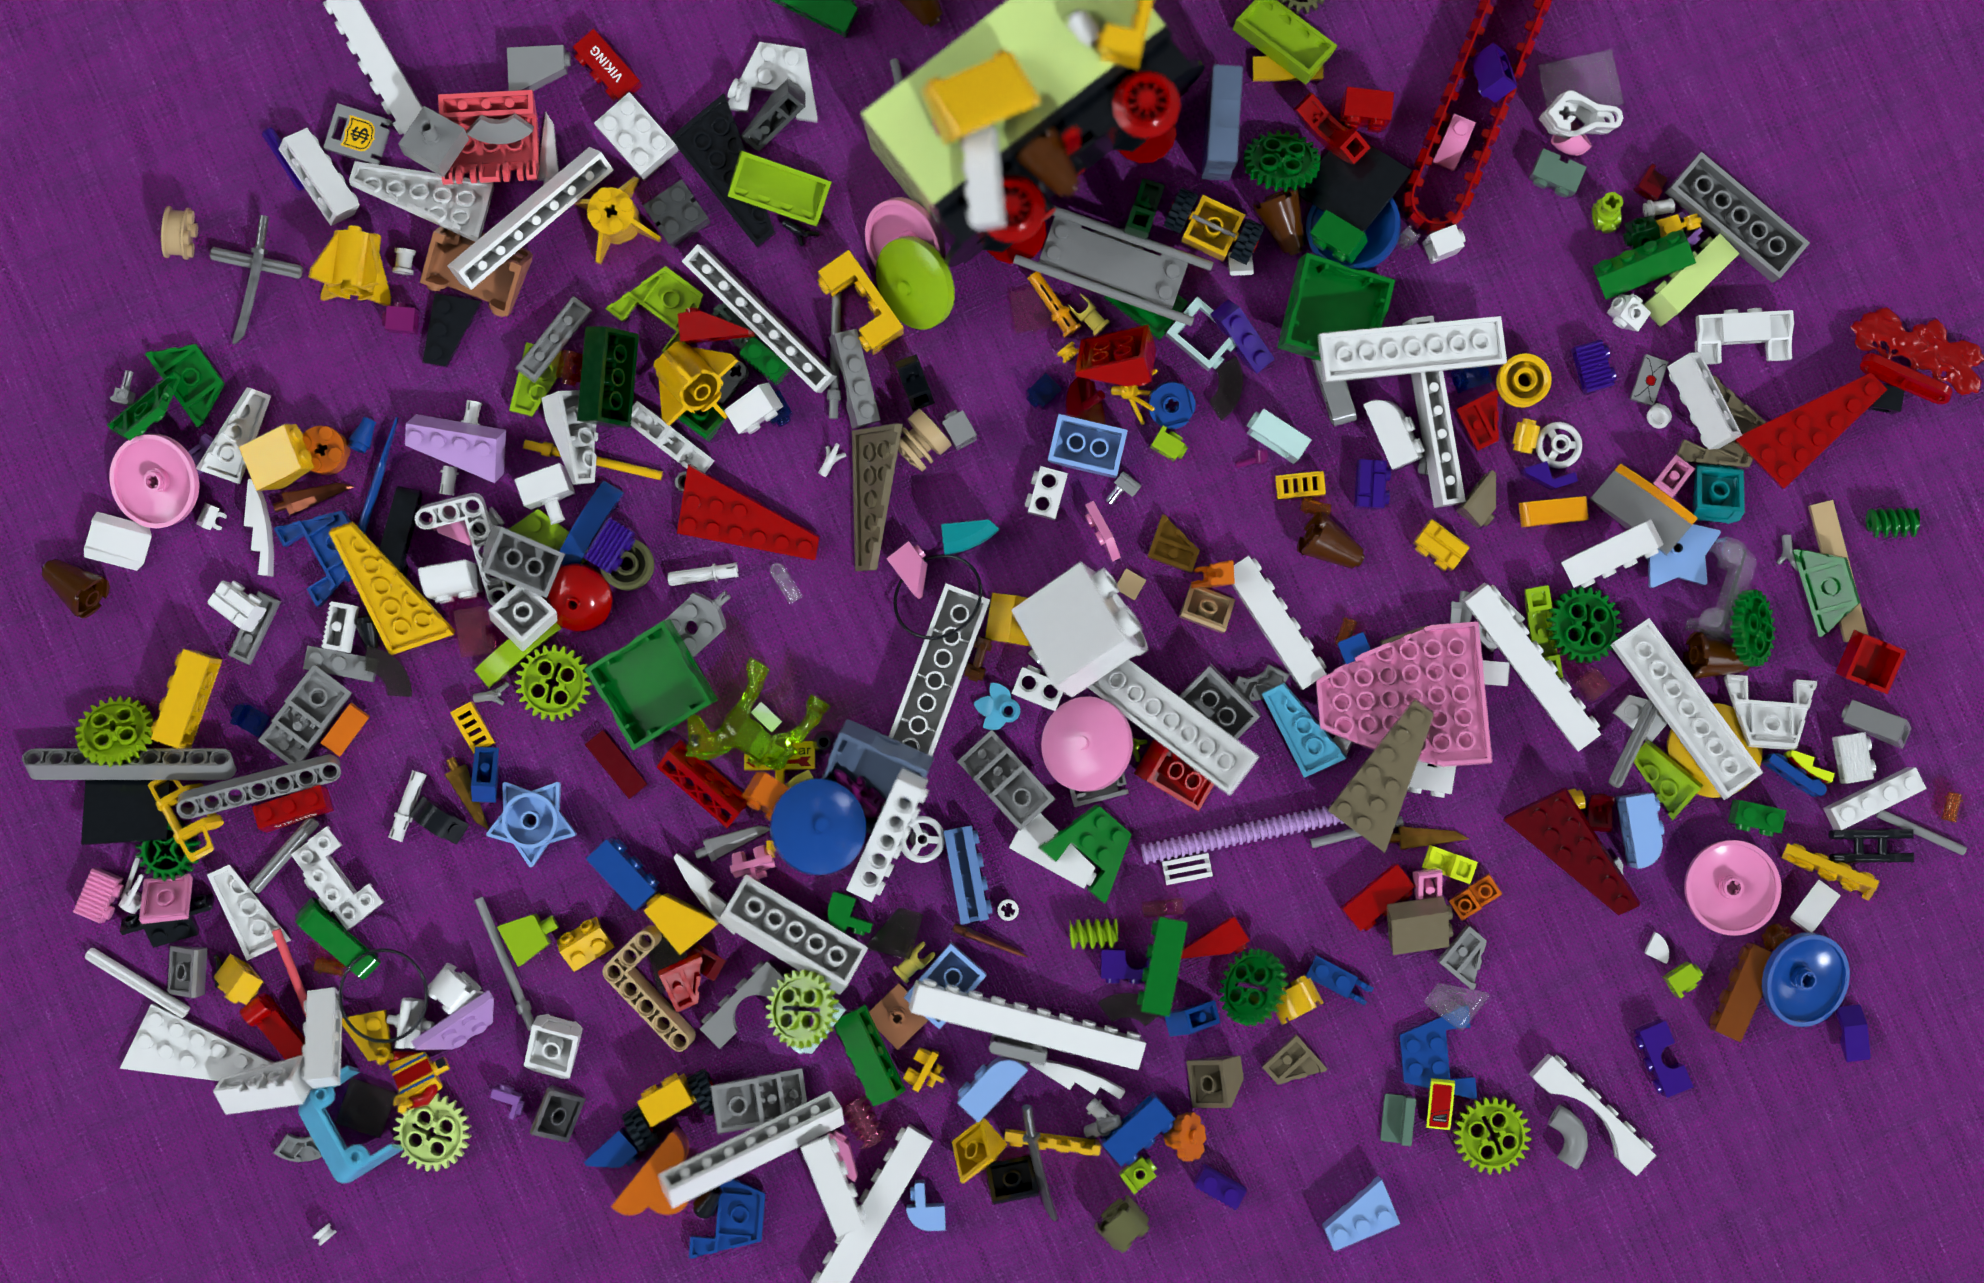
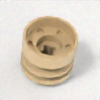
(921, 440)

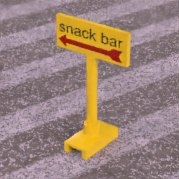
(802, 760)

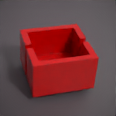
(1366, 109)
(1870, 661)

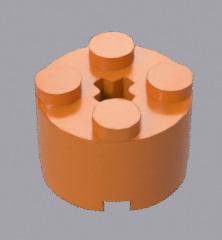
(336, 454)

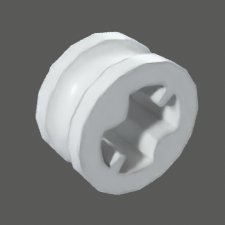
(737, 90)
(1014, 906)
(324, 1234)

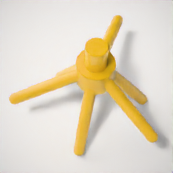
(1131, 393)

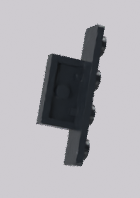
(170, 931)

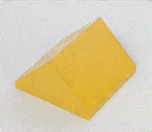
(1001, 621)
(976, 1149)

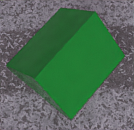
(703, 423)

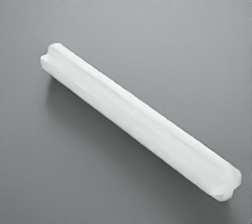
(137, 982)

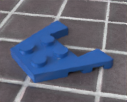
(318, 537)
(1426, 1057)
(738, 1220)

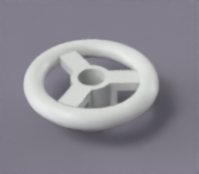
(1567, 444)
(917, 831)

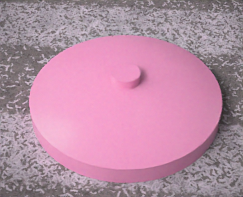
(900, 218)
(154, 480)
(1087, 744)
(1732, 887)

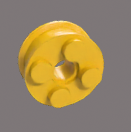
(1537, 373)

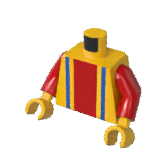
(414, 1076)

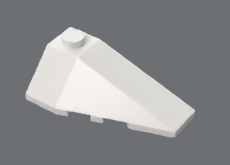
(573, 438)

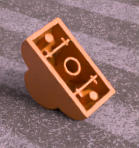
(646, 1188)

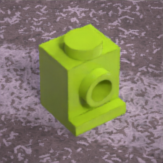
(1169, 444)
(1683, 978)
(1128, 1173)

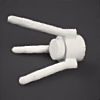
(130, 897)

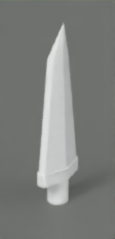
(548, 153)

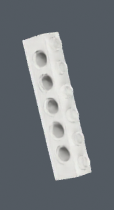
(909, 786)

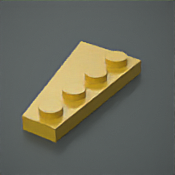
(1831, 871)
(1059, 1142)

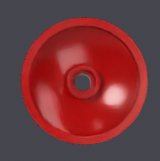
(588, 590)

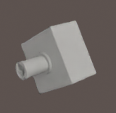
(433, 141)

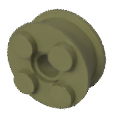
(639, 573)

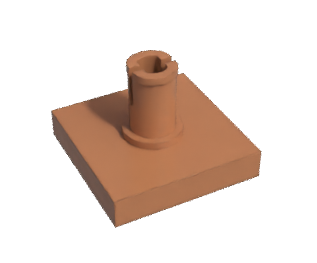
(894, 1017)

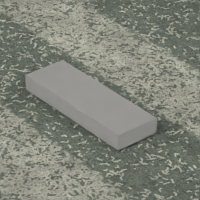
(247, 643)

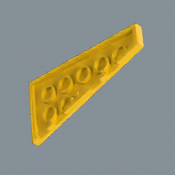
(393, 603)

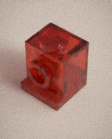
(564, 370)

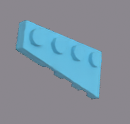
(1308, 743)

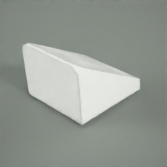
(1239, 268)

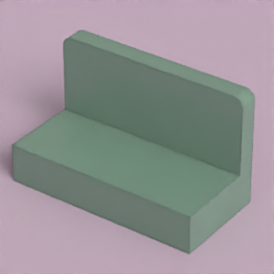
(1398, 1119)

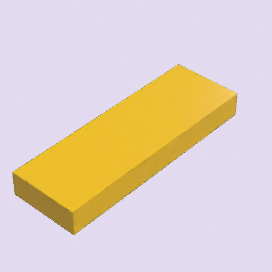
(1267, 70)

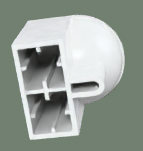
(1080, 628)

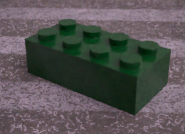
(608, 377)

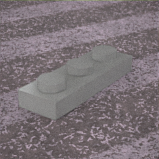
(338, 663)

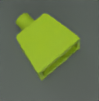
(527, 936)

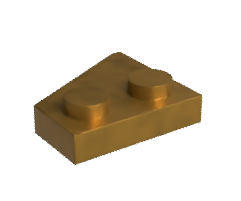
(1172, 547)

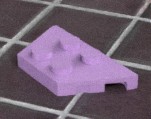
(459, 1026)

